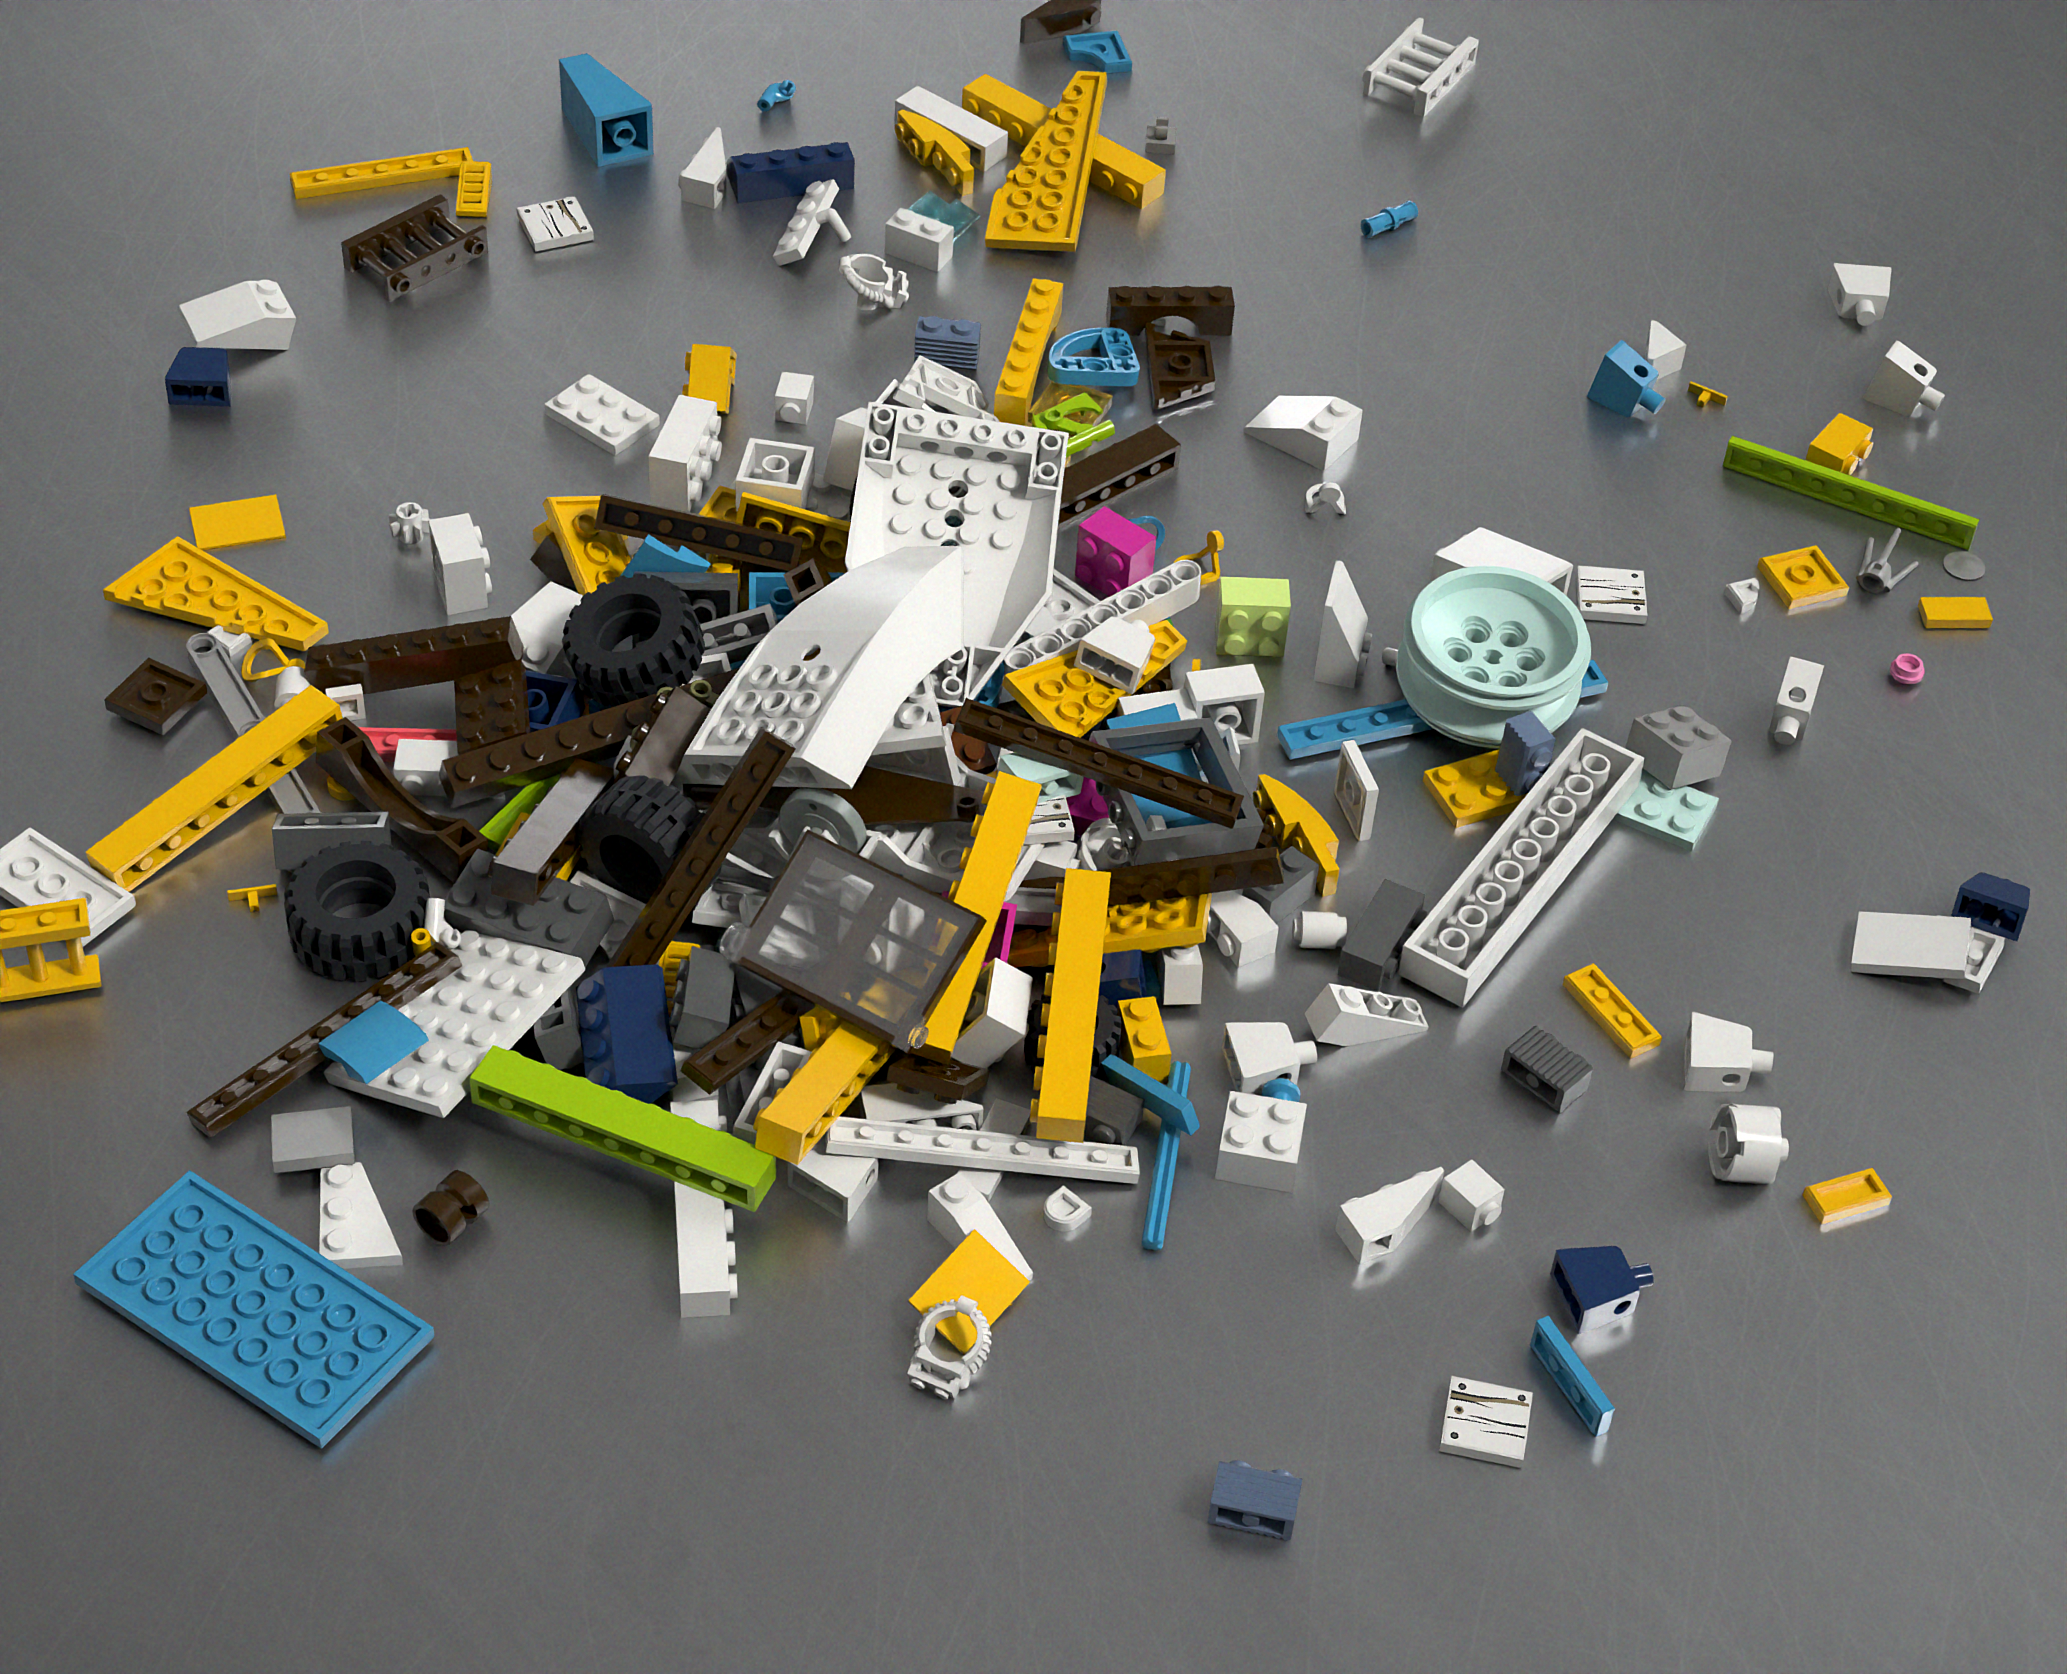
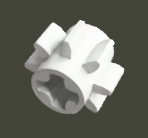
(409, 523)

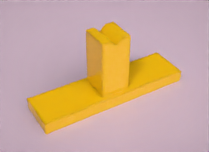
(1706, 394)
(252, 894)

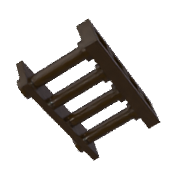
(404, 229)

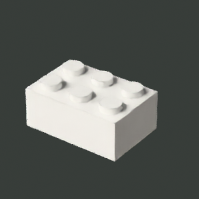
(684, 453)

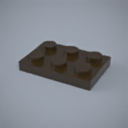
(491, 706)
(945, 1081)

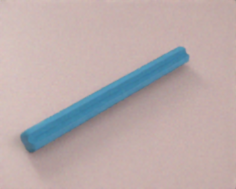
(1164, 1166)

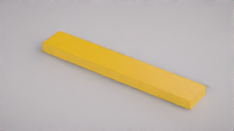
(378, 173)

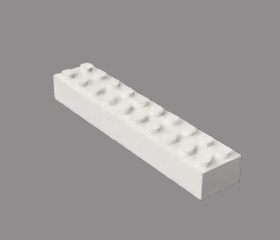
(1520, 867)

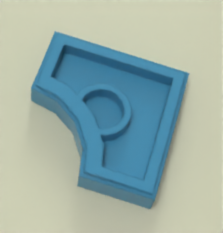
(1100, 49)

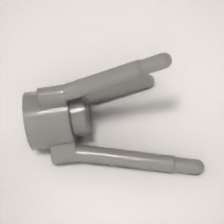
(1876, 575)

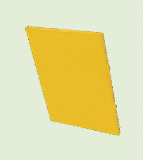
(237, 522)
(973, 1272)

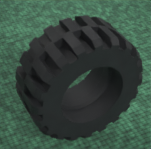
(624, 610)
(637, 834)
(349, 877)

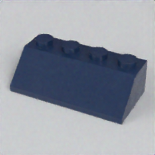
(789, 171)
(627, 1031)

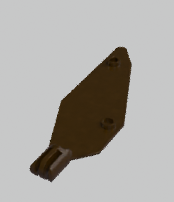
(880, 798)

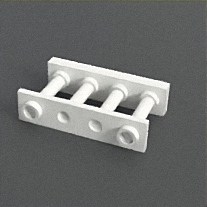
(1434, 84)

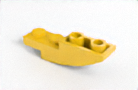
(936, 146)
(1300, 826)

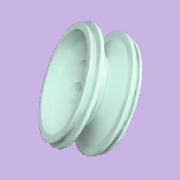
(1489, 649)

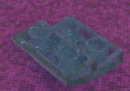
(953, 214)

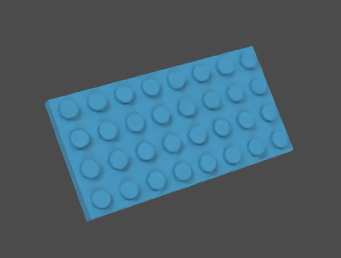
(255, 1308)

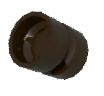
(454, 1204)

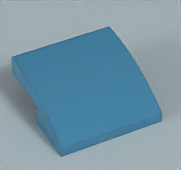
(657, 557)
(373, 1042)

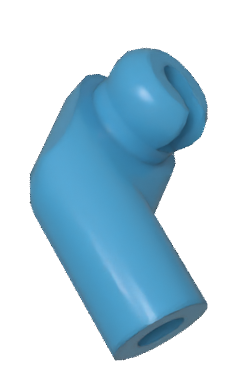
(776, 93)

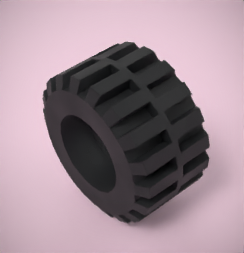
(1106, 1035)

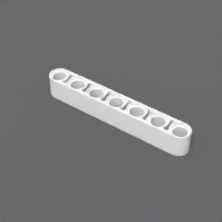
(1146, 600)

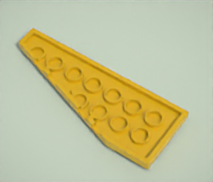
(1048, 188)

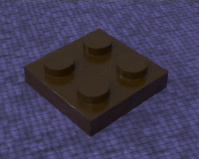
(155, 696)

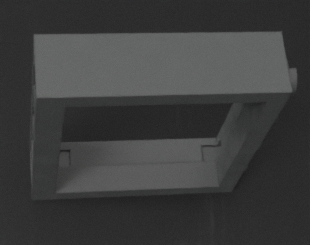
(1219, 769)

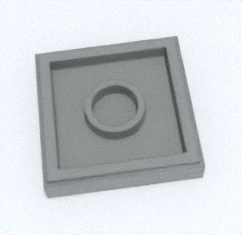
(312, 1139)

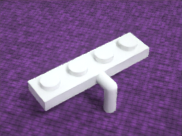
(806, 221)

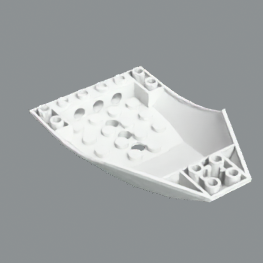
(1007, 520)
(877, 640)

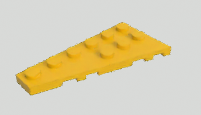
(205, 591)
(1075, 700)
(1128, 927)

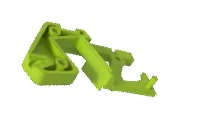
(1083, 433)

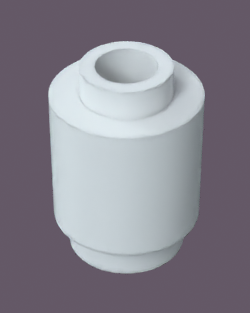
(288, 684)
(1319, 930)

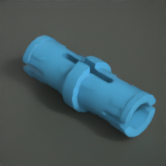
(1389, 219)

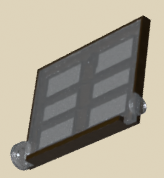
(856, 941)

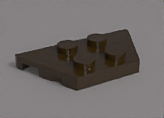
(1178, 366)

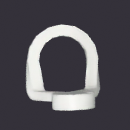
(1328, 493)

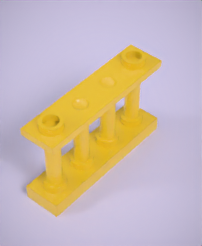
(44, 924)

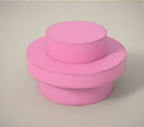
(1907, 669)

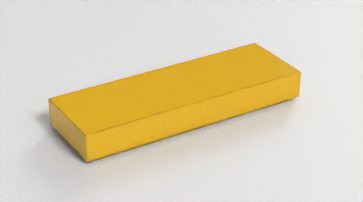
(1612, 1011)

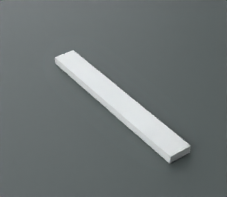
(982, 1150)

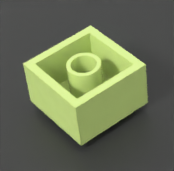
(1252, 616)

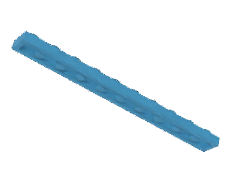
(1379, 723)

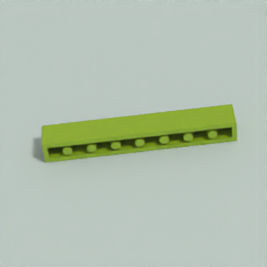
(623, 1127)

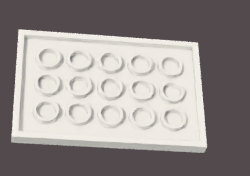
(480, 1005)

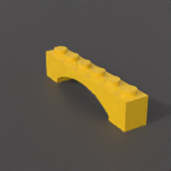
(1025, 354)

